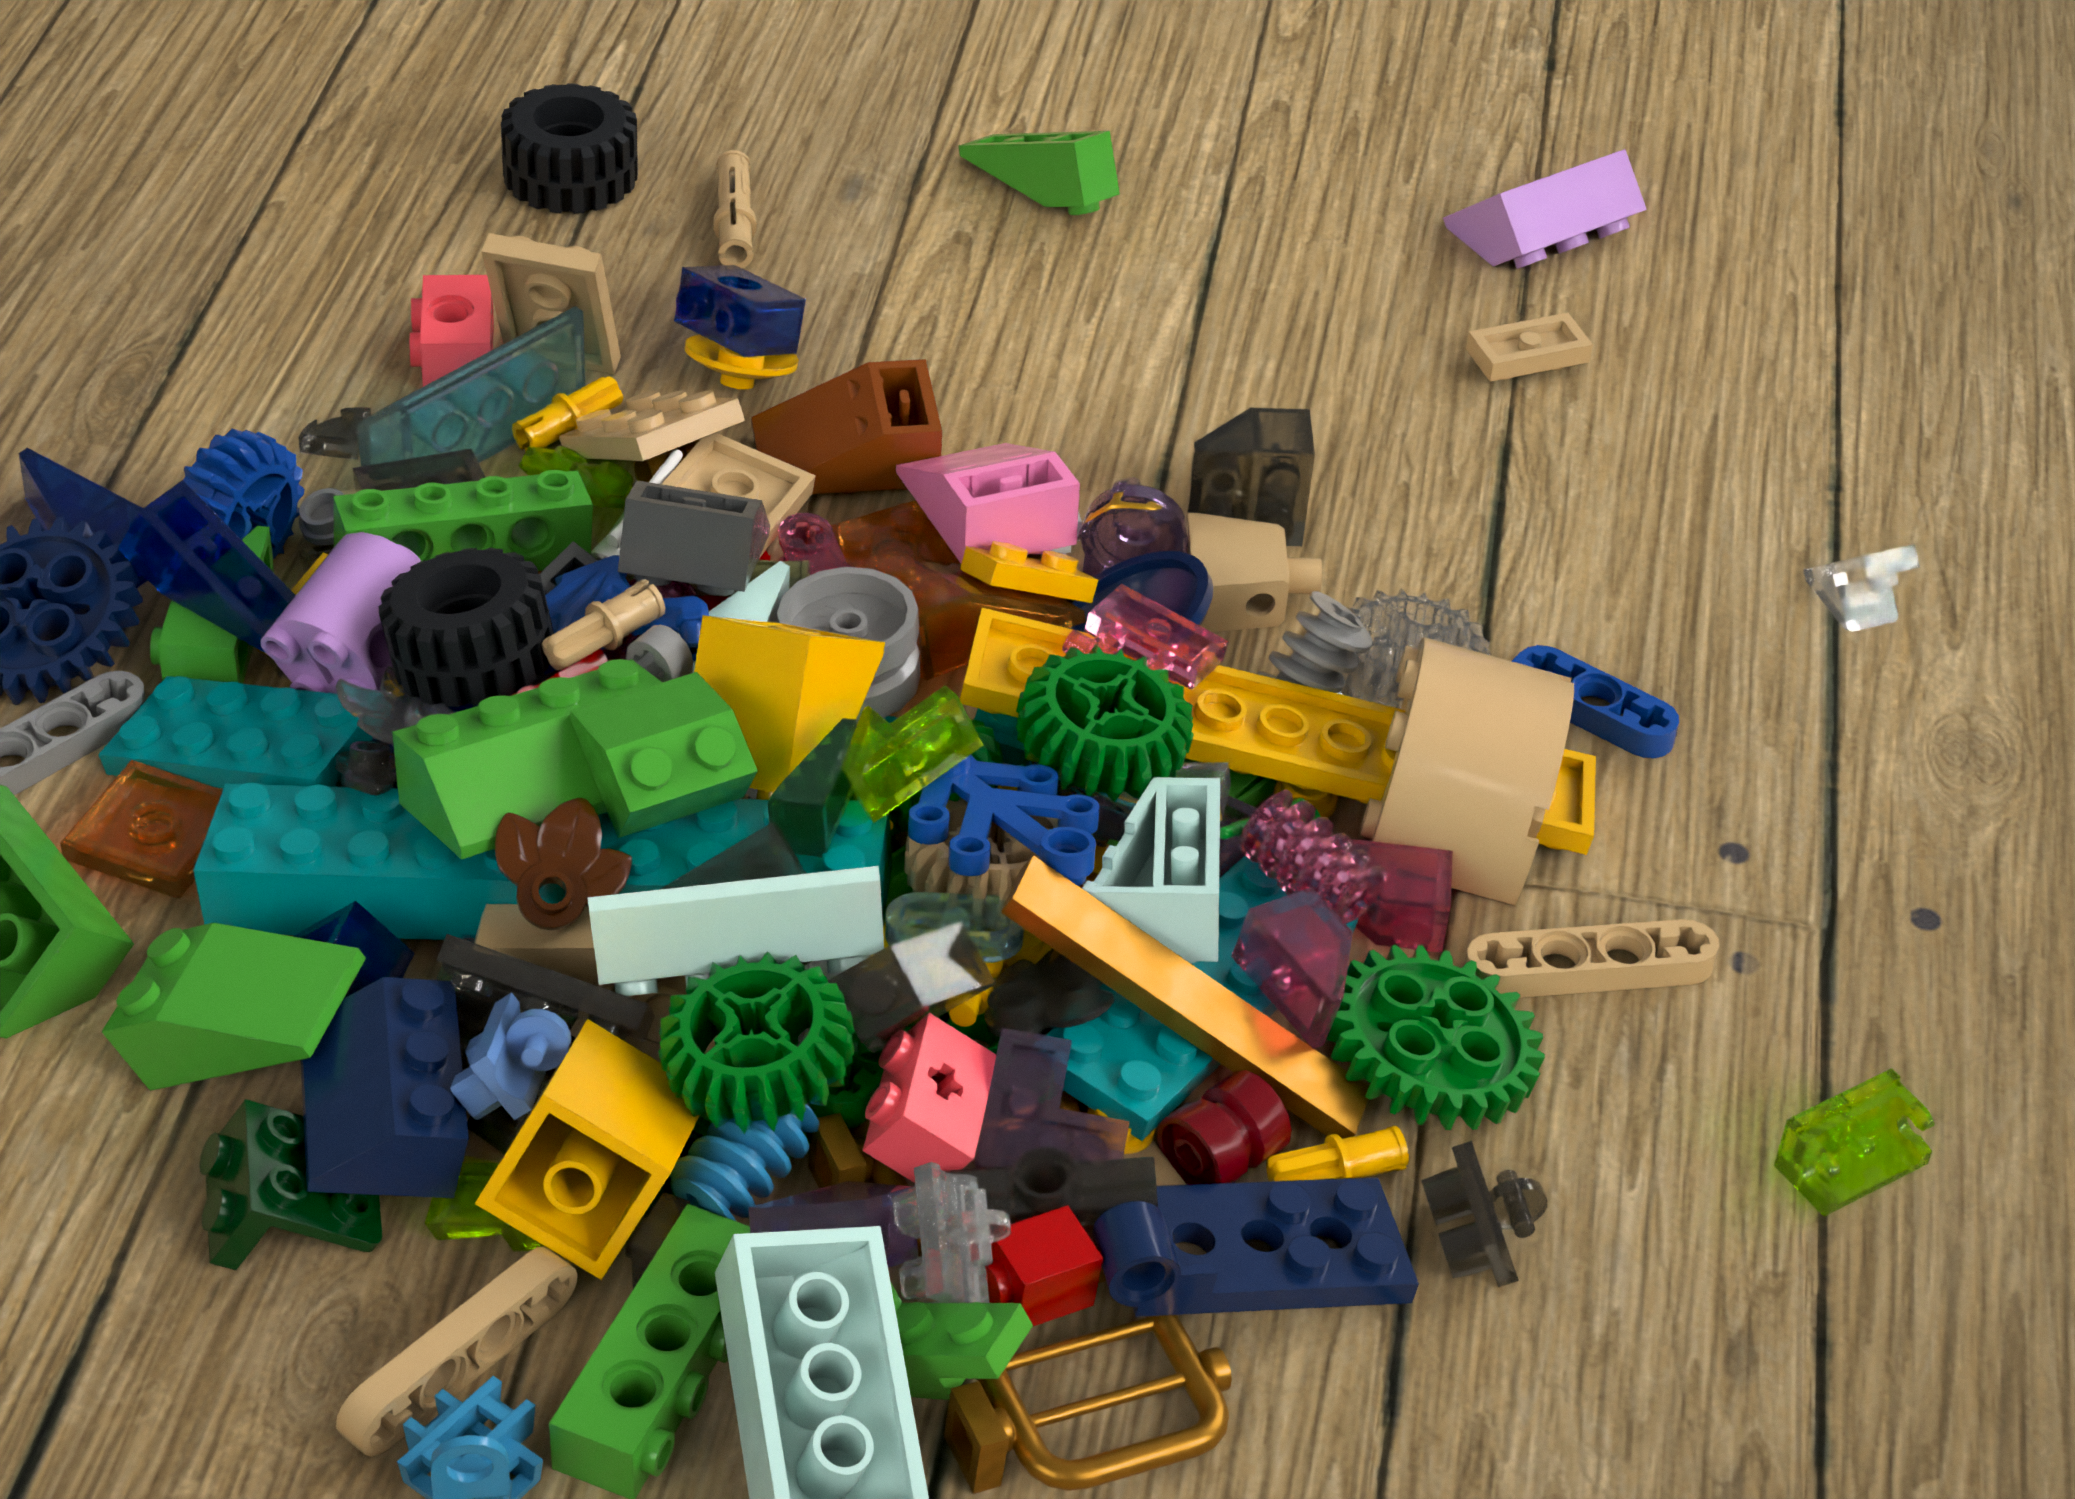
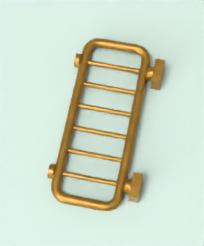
(988, 1414)

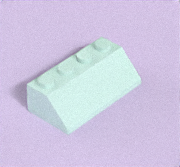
(689, 927)
(818, 1366)

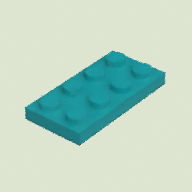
(236, 734)

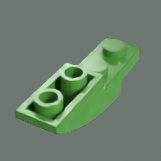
(957, 1342)

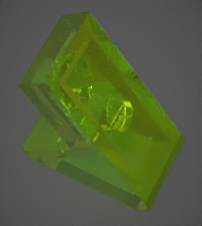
(900, 758)

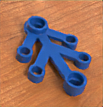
(1065, 848)

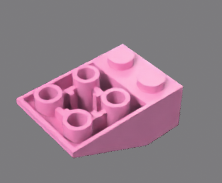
(997, 495)

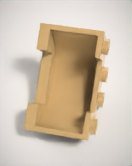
(1472, 763)

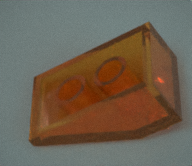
(951, 608)

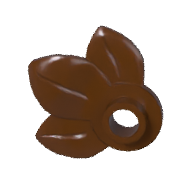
(561, 853)

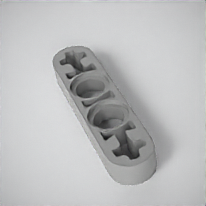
(93, 707)

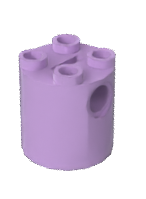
(335, 619)

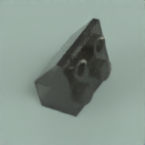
(1256, 469)

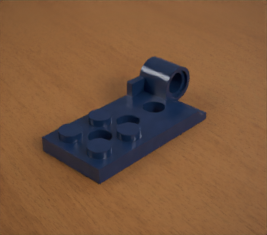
(1160, 1279)

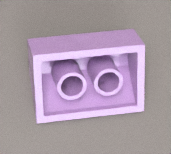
(1551, 212)

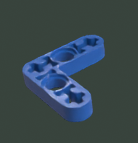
(1647, 722)

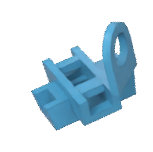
(468, 1456)

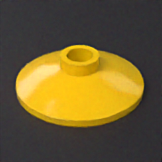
(736, 369)

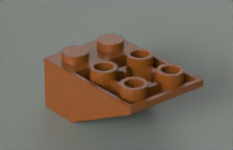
(856, 427)

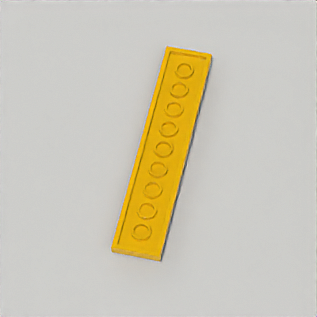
(1266, 726)

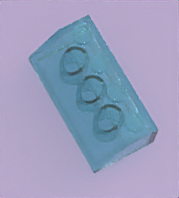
(482, 398)

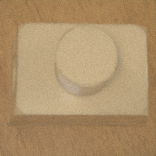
(1248, 571)

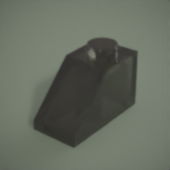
(910, 980)

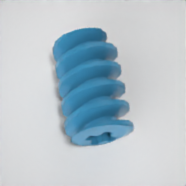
(732, 1165)

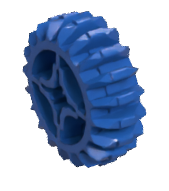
(249, 484)

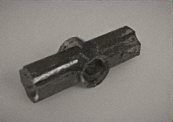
(1052, 1179)

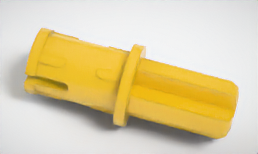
(561, 415)
(1343, 1158)

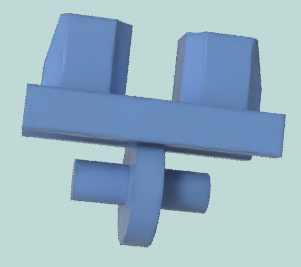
(510, 1059)

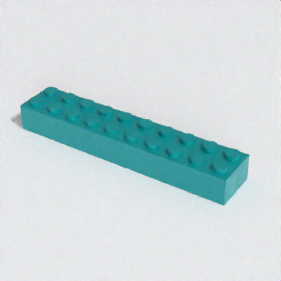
(303, 852)

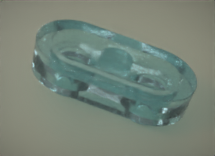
(924, 912)

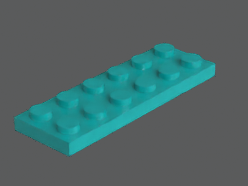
(1138, 1065)

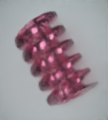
(1306, 855)

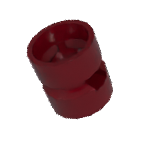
(1225, 1131)

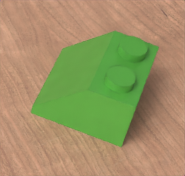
(664, 753)

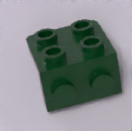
(260, 1182)

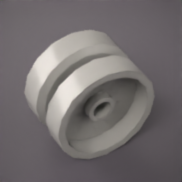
(867, 607)

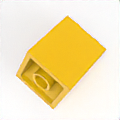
(784, 686)
(591, 1151)

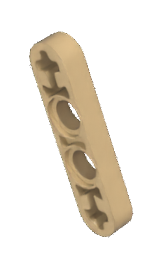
(1668, 952)
(456, 1350)

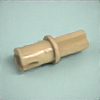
(604, 625)

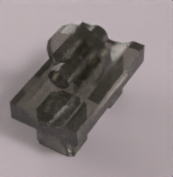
(1509, 1205)

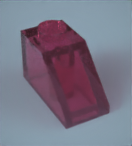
(1415, 898)
(1298, 959)

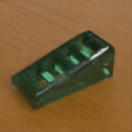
(815, 794)

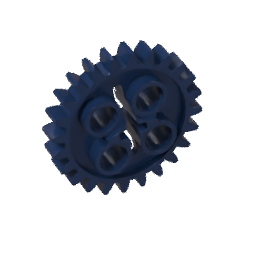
(61, 606)

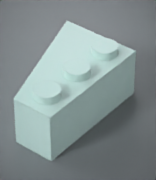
(1168, 866)

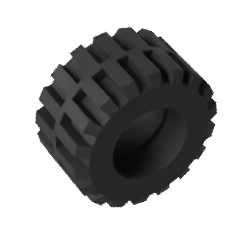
(569, 148)
(466, 626)

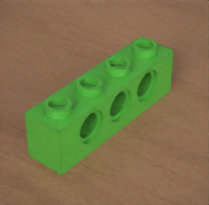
(517, 514)
(650, 1360)

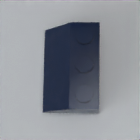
(382, 1094)

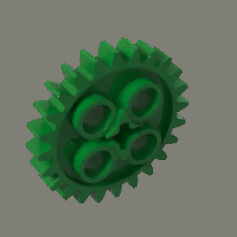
(1435, 1038)

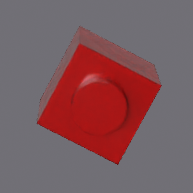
(1045, 1266)

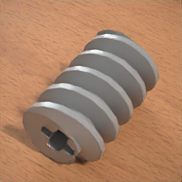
(1324, 649)

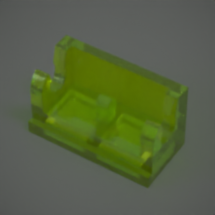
(1854, 1143)

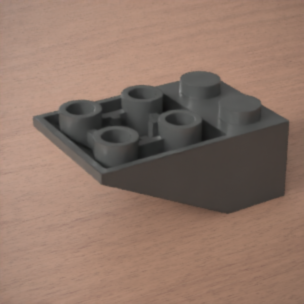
(692, 537)

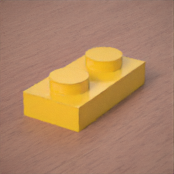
(1012, 569)

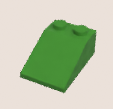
(227, 1002)

